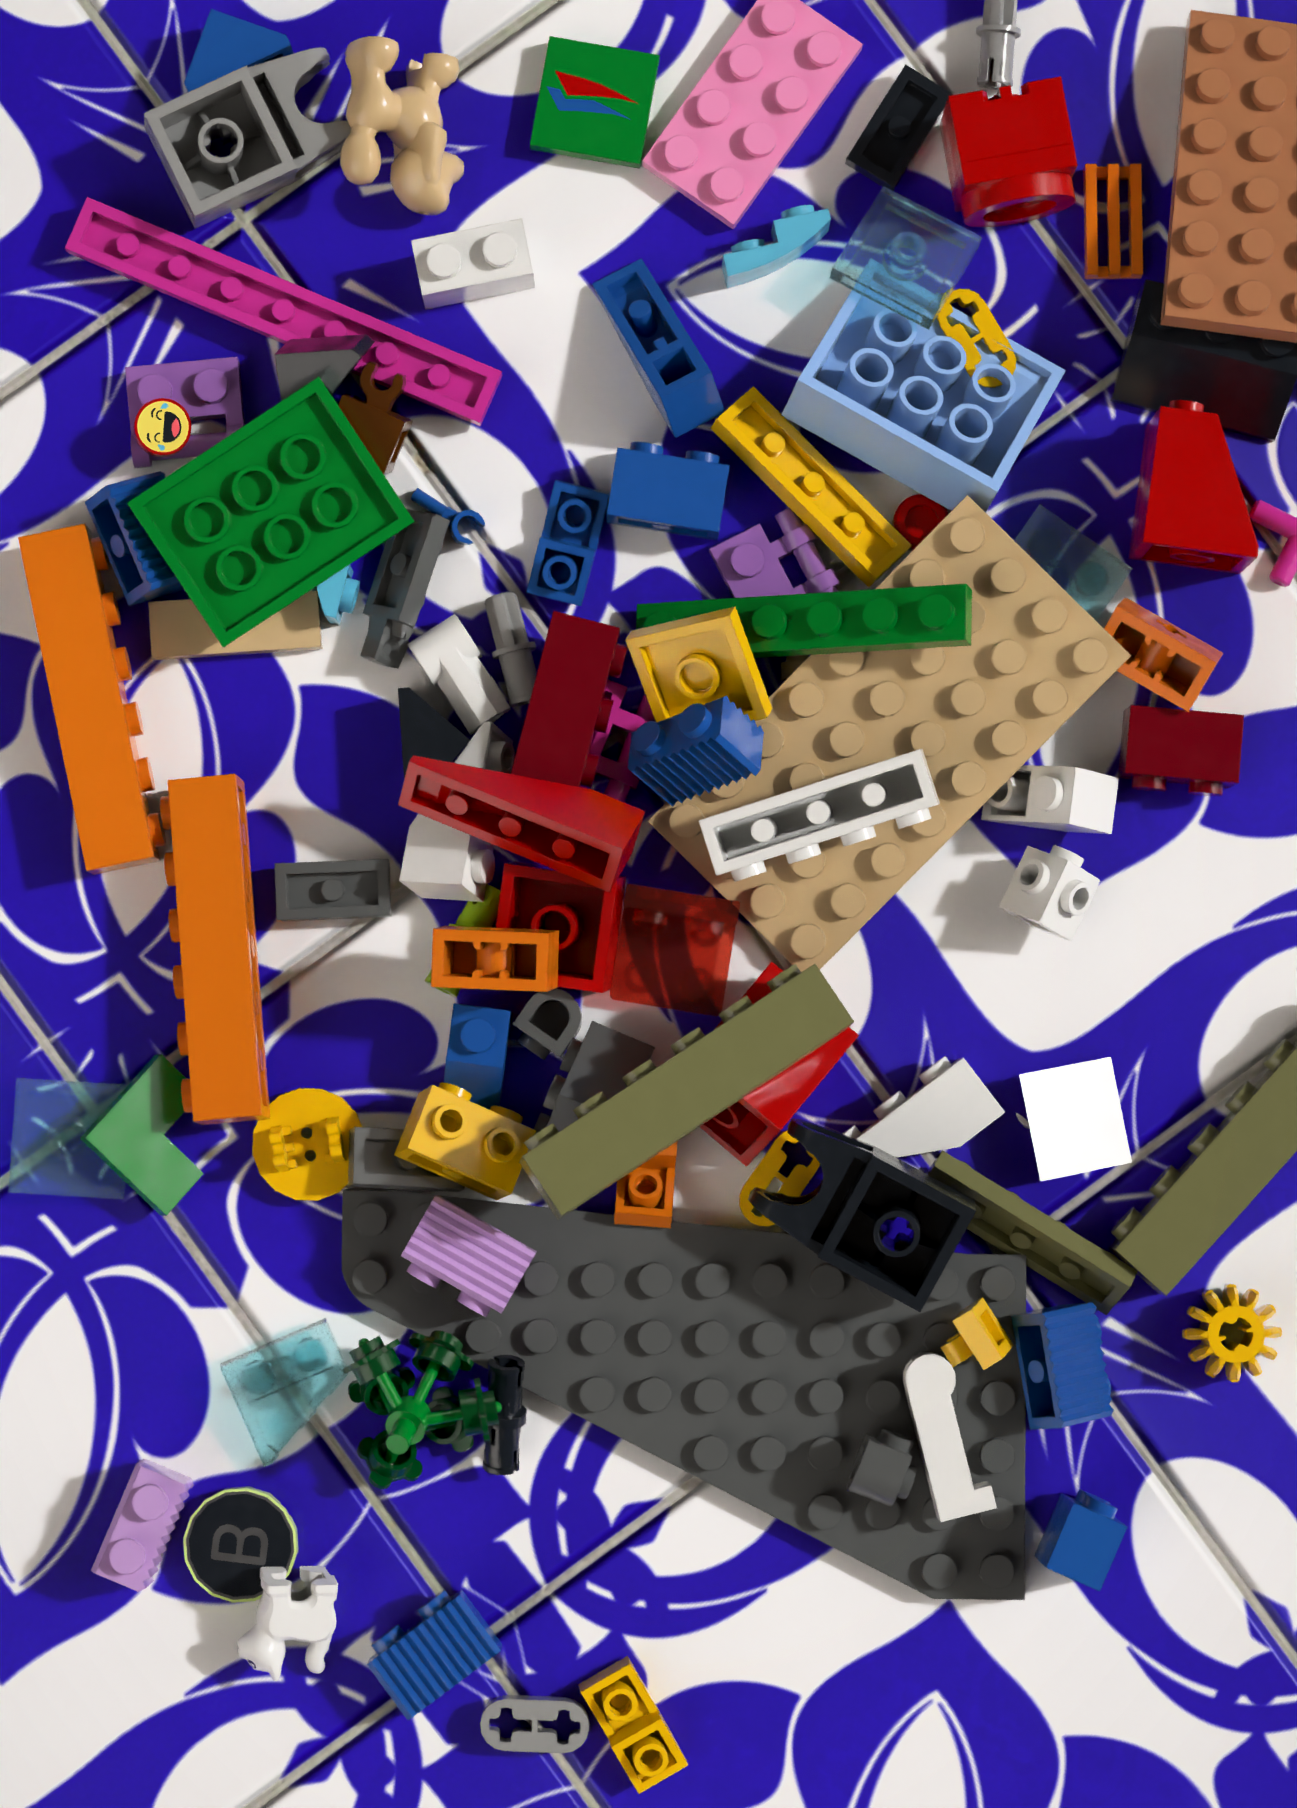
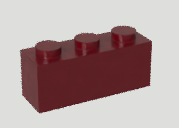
(569, 701)

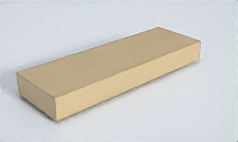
(182, 632)

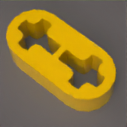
(989, 332)
(768, 1169)

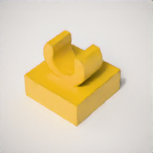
(978, 1335)

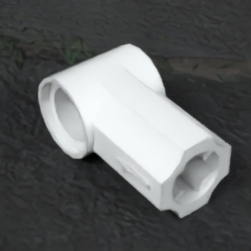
(454, 665)

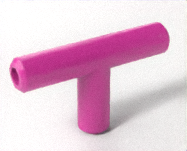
(1286, 526)

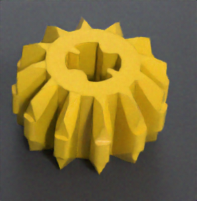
(1234, 1352)

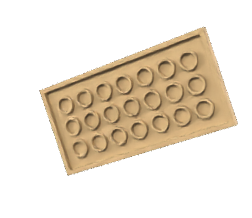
(966, 706)

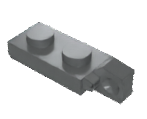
(401, 587)

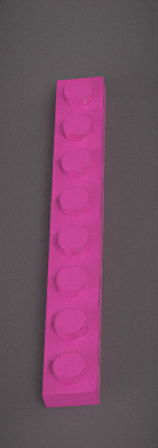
(278, 307)

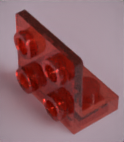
(674, 950)

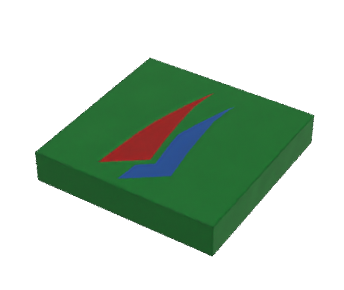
(594, 102)

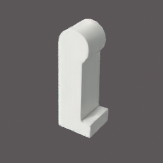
(928, 1389)

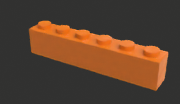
(91, 700)
(216, 949)

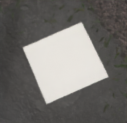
(1075, 1118)

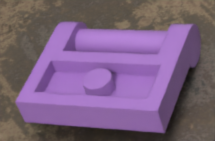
(202, 387)

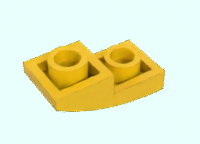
(633, 1724)

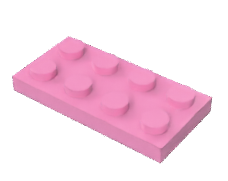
(751, 106)

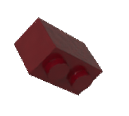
(1180, 749)

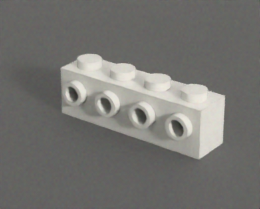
(819, 812)

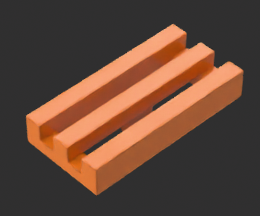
(1113, 174)

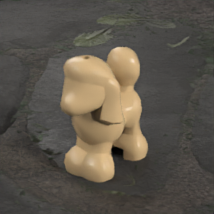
(410, 118)

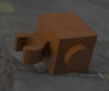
(374, 422)

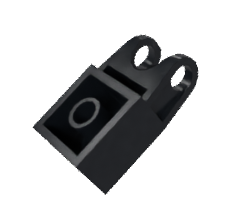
(852, 1202)

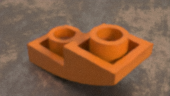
(647, 1192)

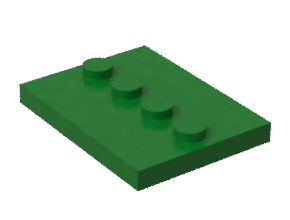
(270, 512)

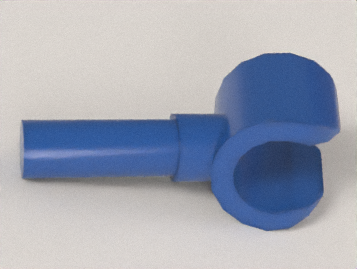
(436, 507)

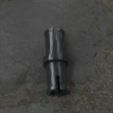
(506, 1381)

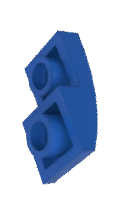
(568, 542)

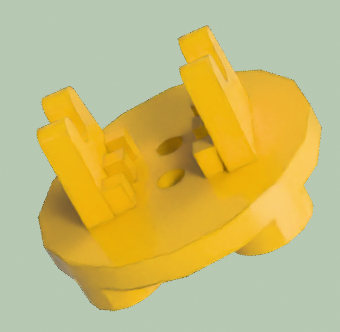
(282, 1149)

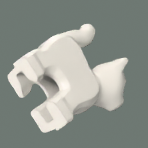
(291, 1615)

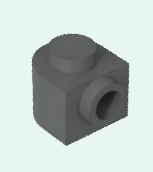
(549, 1023)
(883, 1468)

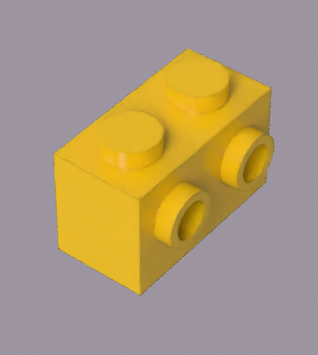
(465, 1140)

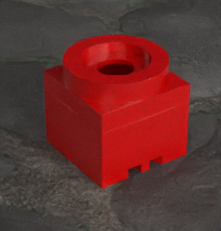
(1009, 153)

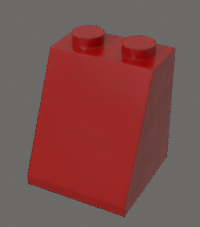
(1190, 495)
(758, 1117)

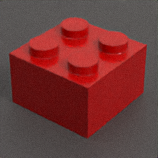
(583, 914)

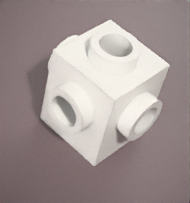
(1050, 891)

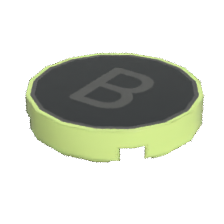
(234, 1538)

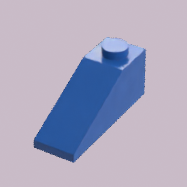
(659, 348)

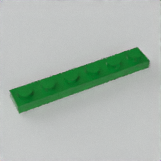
(838, 620)

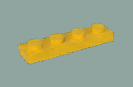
(810, 486)

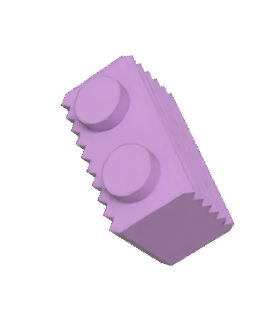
(467, 1255)
(142, 1525)

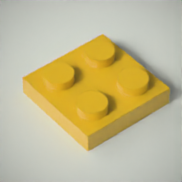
(698, 663)

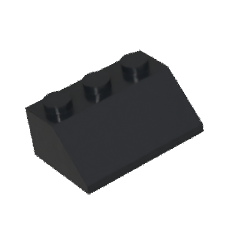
(1229, 374)

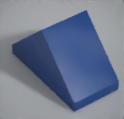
(230, 45)

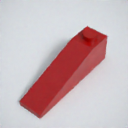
(532, 817)

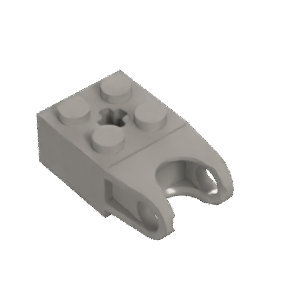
(260, 118)

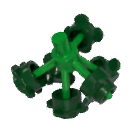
(444, 1420)

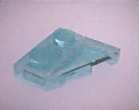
(284, 1384)

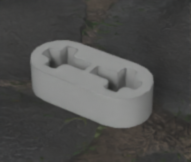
(534, 1739)

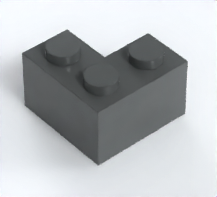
(592, 1067)

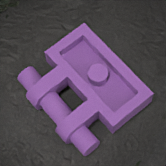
(753, 566)

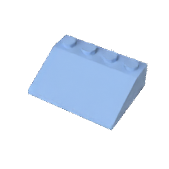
(911, 407)

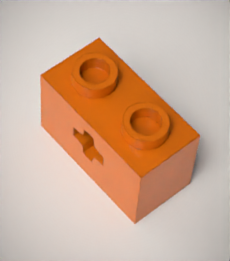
(1162, 654)
(495, 958)

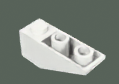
(446, 861)
(935, 1117)

